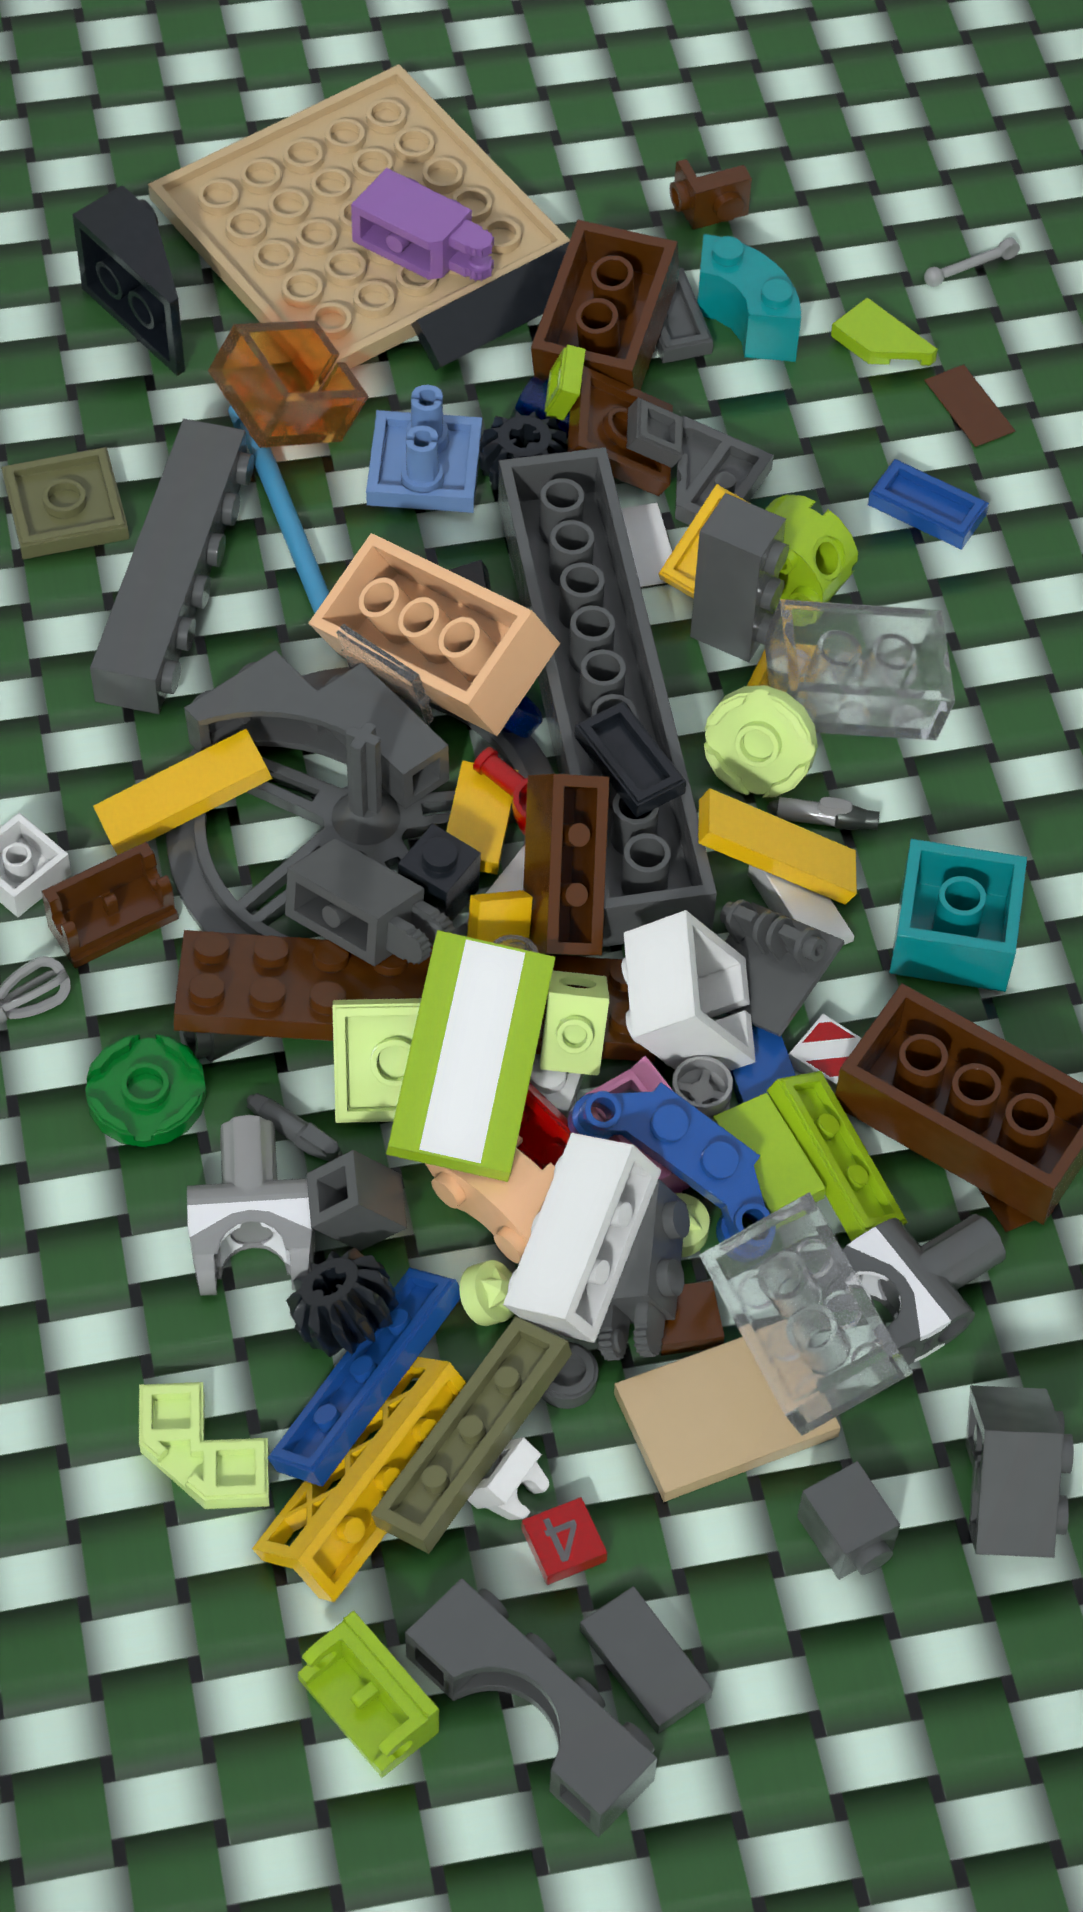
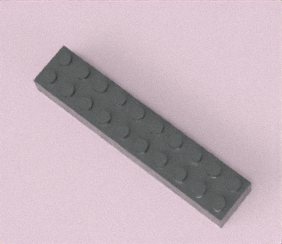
(584, 586)

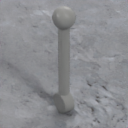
(1007, 249)

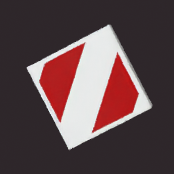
(824, 1049)

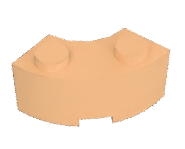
(499, 1205)

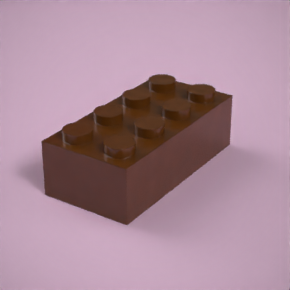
(967, 1102)

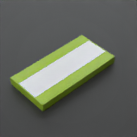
(471, 1056)

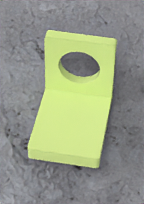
(574, 1023)

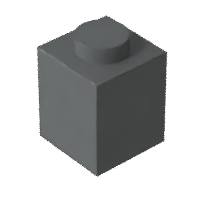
(356, 1200)
(849, 1522)

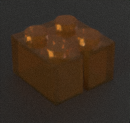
(274, 382)

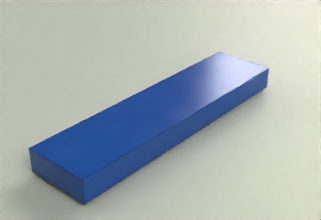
(364, 1380)

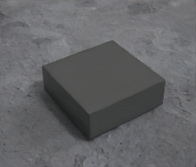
(654, 432)

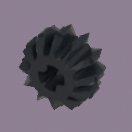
(518, 438)
(342, 1302)

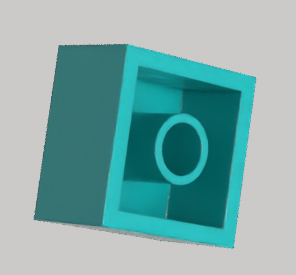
(958, 915)

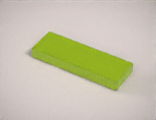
(835, 1152)

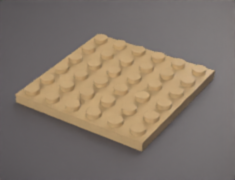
(280, 219)

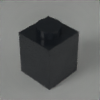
(444, 869)

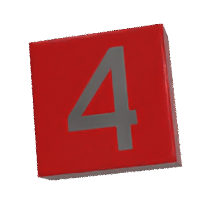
(564, 1540)

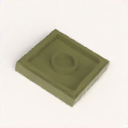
(65, 503)

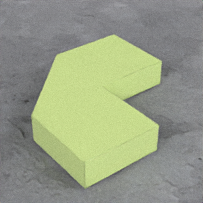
(210, 1471)

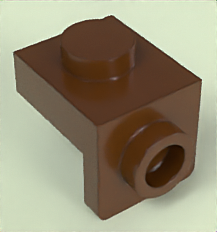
(712, 196)

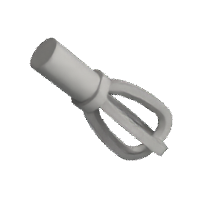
(11, 1000)

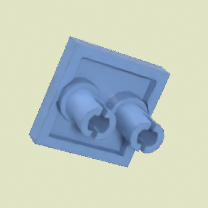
(424, 457)

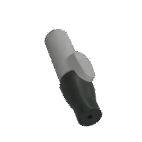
(827, 812)

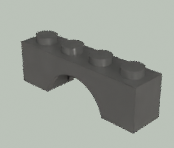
(473, 1648)

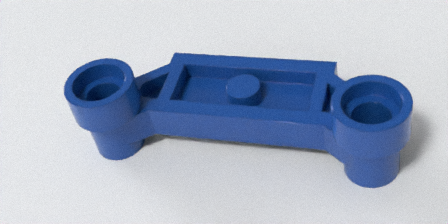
(684, 1144)

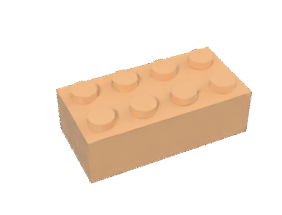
(462, 639)

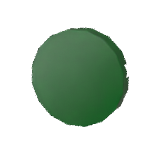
(145, 1090)

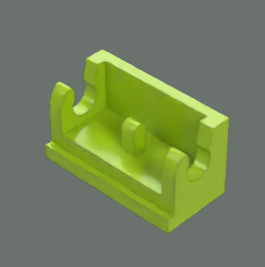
(369, 1694)

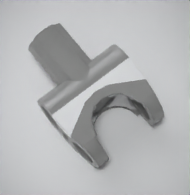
(248, 1207)

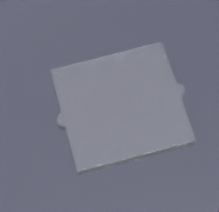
(390, 671)

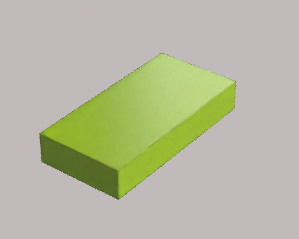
(782, 1166)

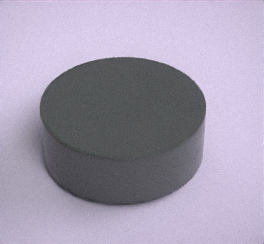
(575, 1381)

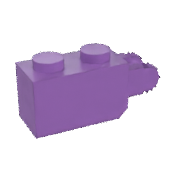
(420, 229)

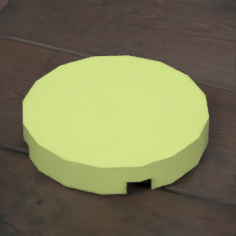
(760, 741)

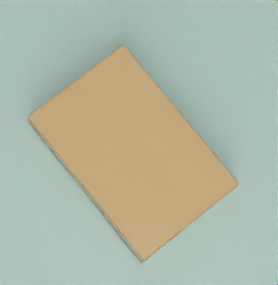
(709, 1419)

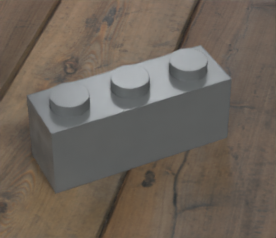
(738, 576)

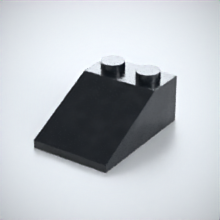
(129, 272)

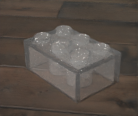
(863, 667)
(805, 1314)

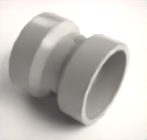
(704, 1084)

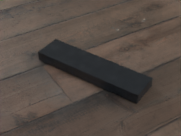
(489, 310)

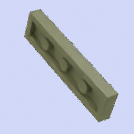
(471, 1434)

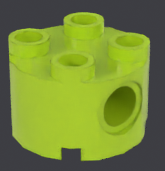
(818, 553)

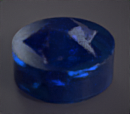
(524, 719)

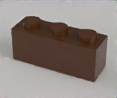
(566, 861)

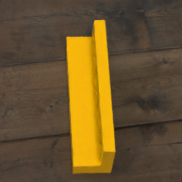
(339, 1522)

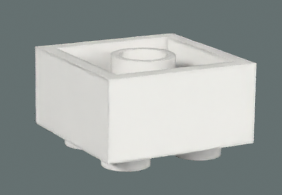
(28, 864)

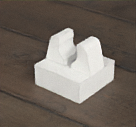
(499, 1486)

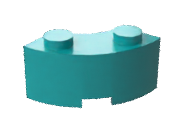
(750, 298)

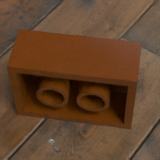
(608, 301)

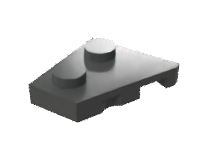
(715, 459)

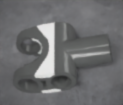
(923, 1281)

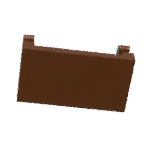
(109, 905)

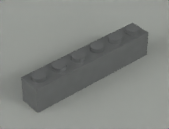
(172, 567)

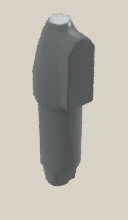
(303, 1134)

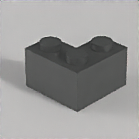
(1017, 1469)

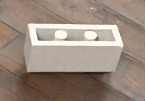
(582, 1237)

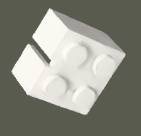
(680, 980)

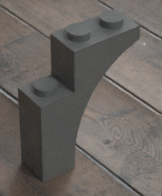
(290, 713)

